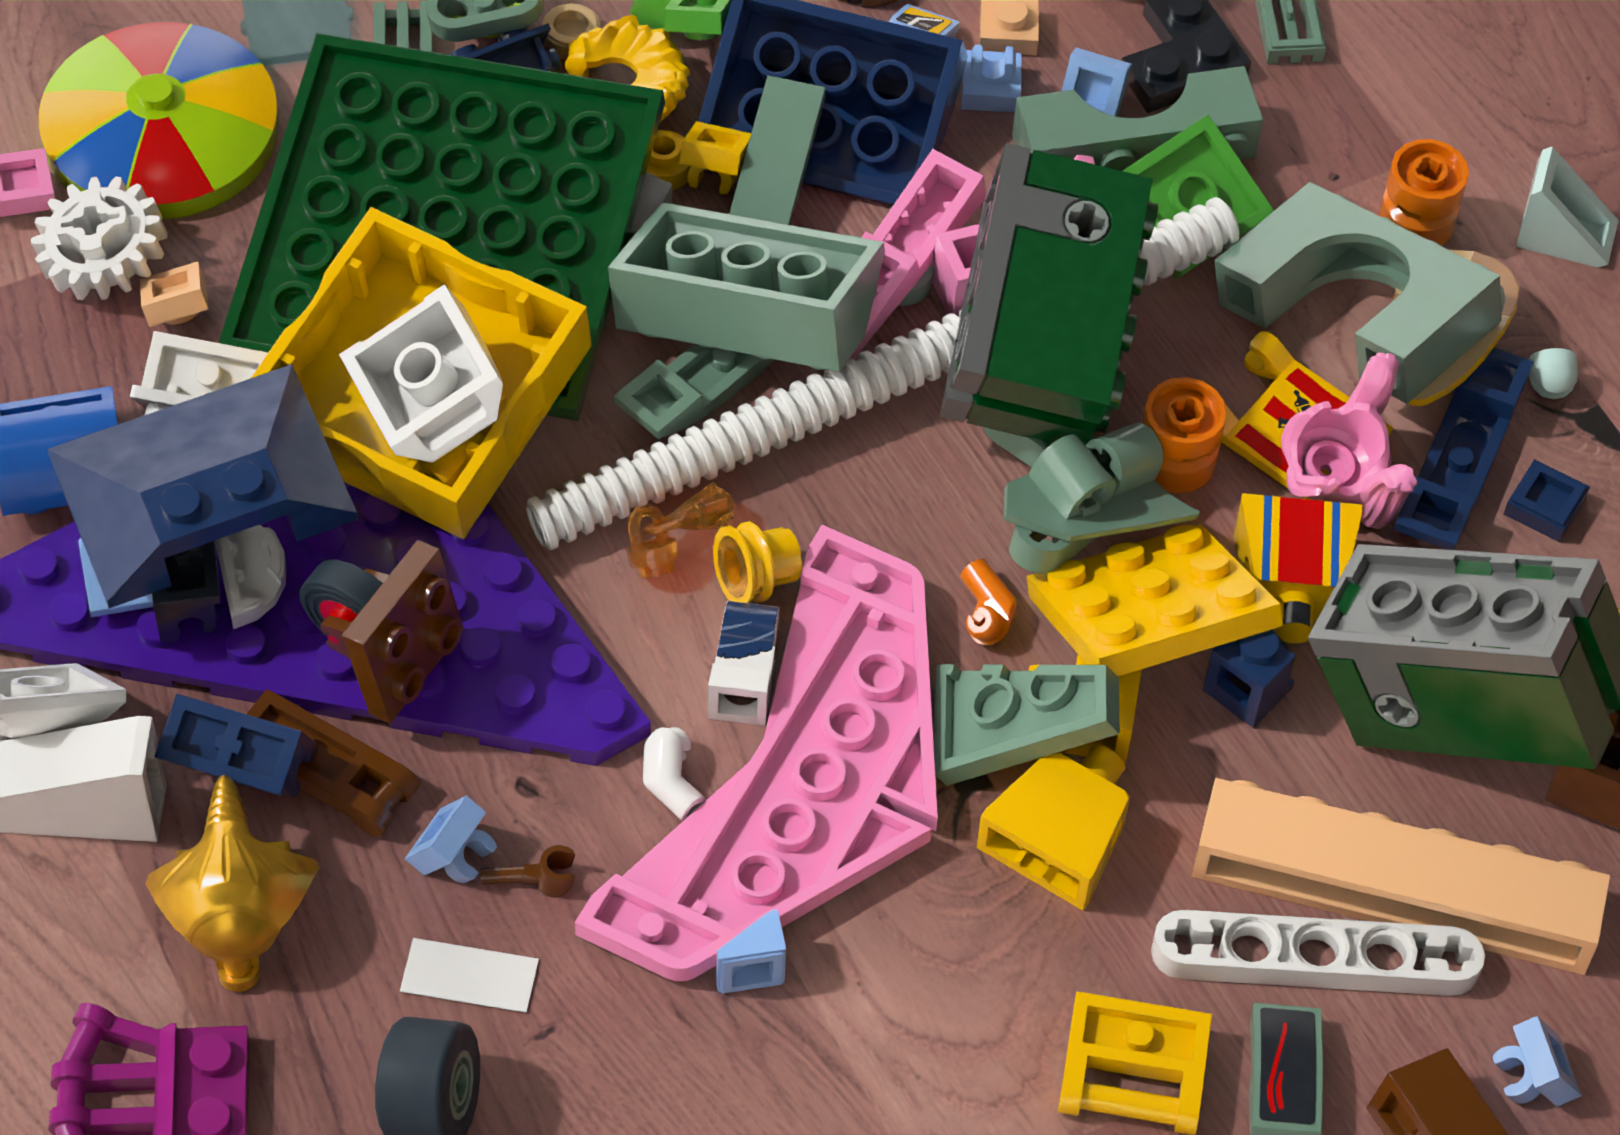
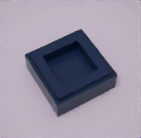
(1546, 500)

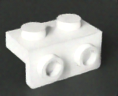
(190, 367)

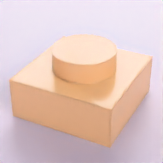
(1009, 24)
(174, 295)

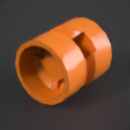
(1426, 189)
(1190, 425)

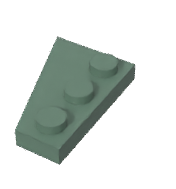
(1013, 717)

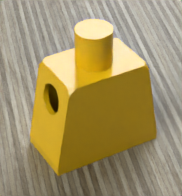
(1059, 822)

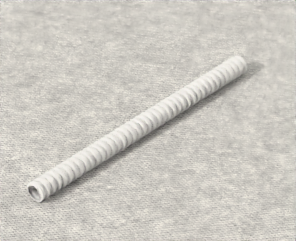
(820, 400)

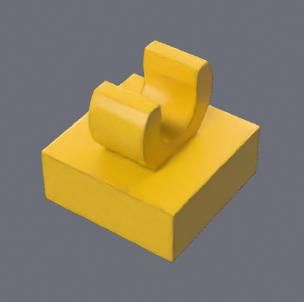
(715, 150)

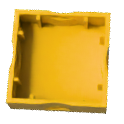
(374, 280)

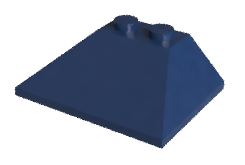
(199, 478)

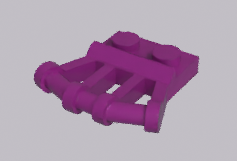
(196, 1078)

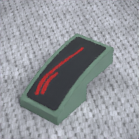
(1285, 1070)

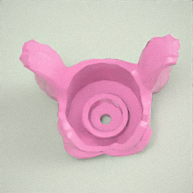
(1352, 448)

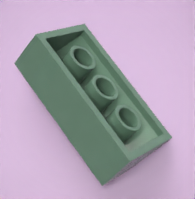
(747, 286)

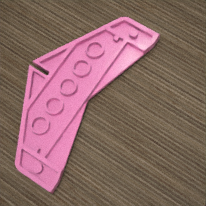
(826, 795)

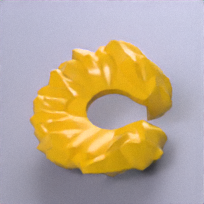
(643, 49)

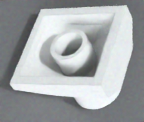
(54, 699)

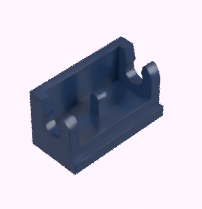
(234, 745)

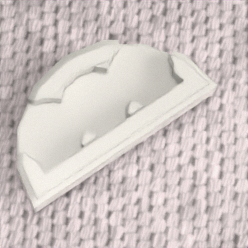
(251, 572)

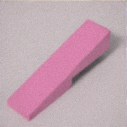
(934, 202)

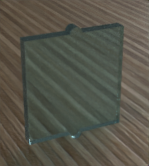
(287, 28)

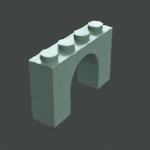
(1325, 239)

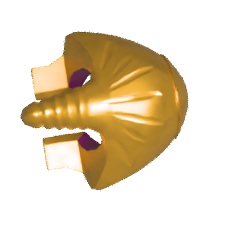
(231, 890)

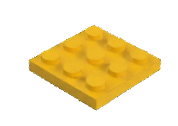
(1154, 600)

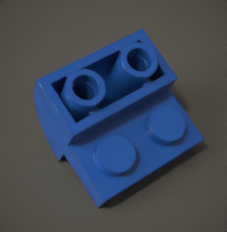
(36, 425)

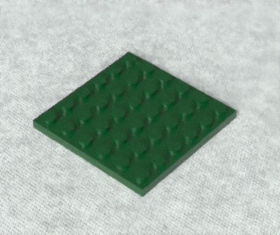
(480, 153)

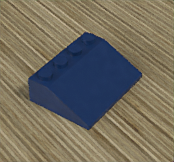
(882, 81)

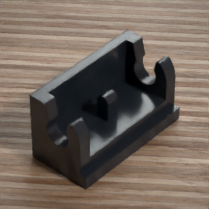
(191, 594)

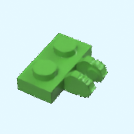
(693, 17)

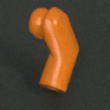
(994, 604)

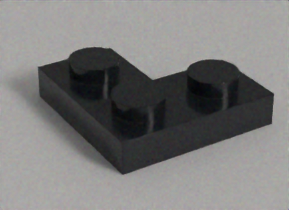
(1192, 42)

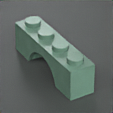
(1070, 127)

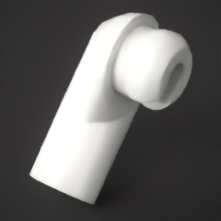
(663, 769)

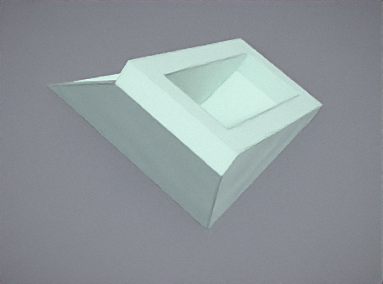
(1565, 215)

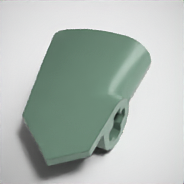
(1095, 488)

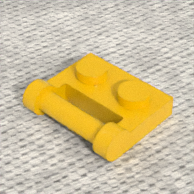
(1137, 1042)

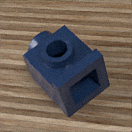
(1259, 662)

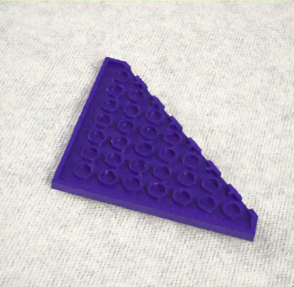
(513, 681)

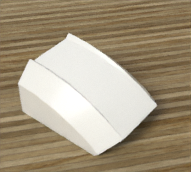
(427, 378)

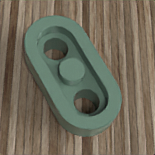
(481, 17)

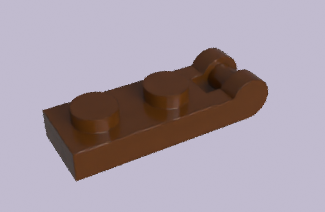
(341, 766)

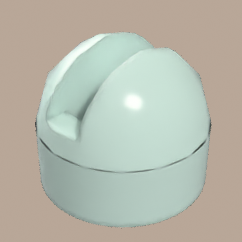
(1554, 372)

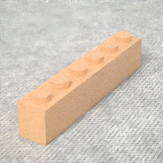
(1401, 874)

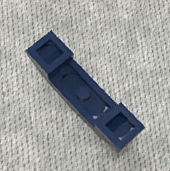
(1464, 451)

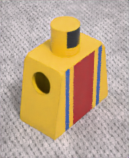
(1296, 553)

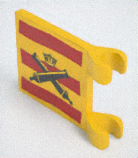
(1294, 390)

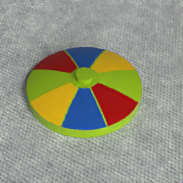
(161, 110)

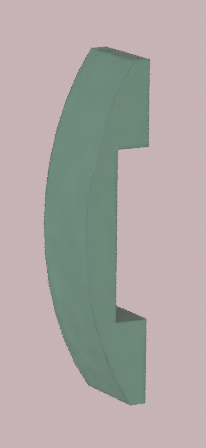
(688, 388)

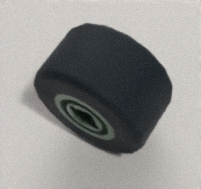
(427, 1078)

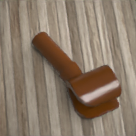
(540, 874)

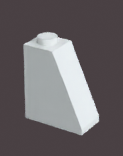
(84, 782)

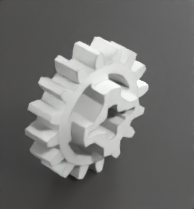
(99, 238)

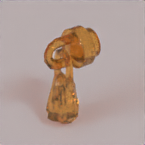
(656, 556)

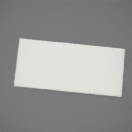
(469, 975)

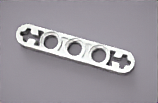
(1346, 937)

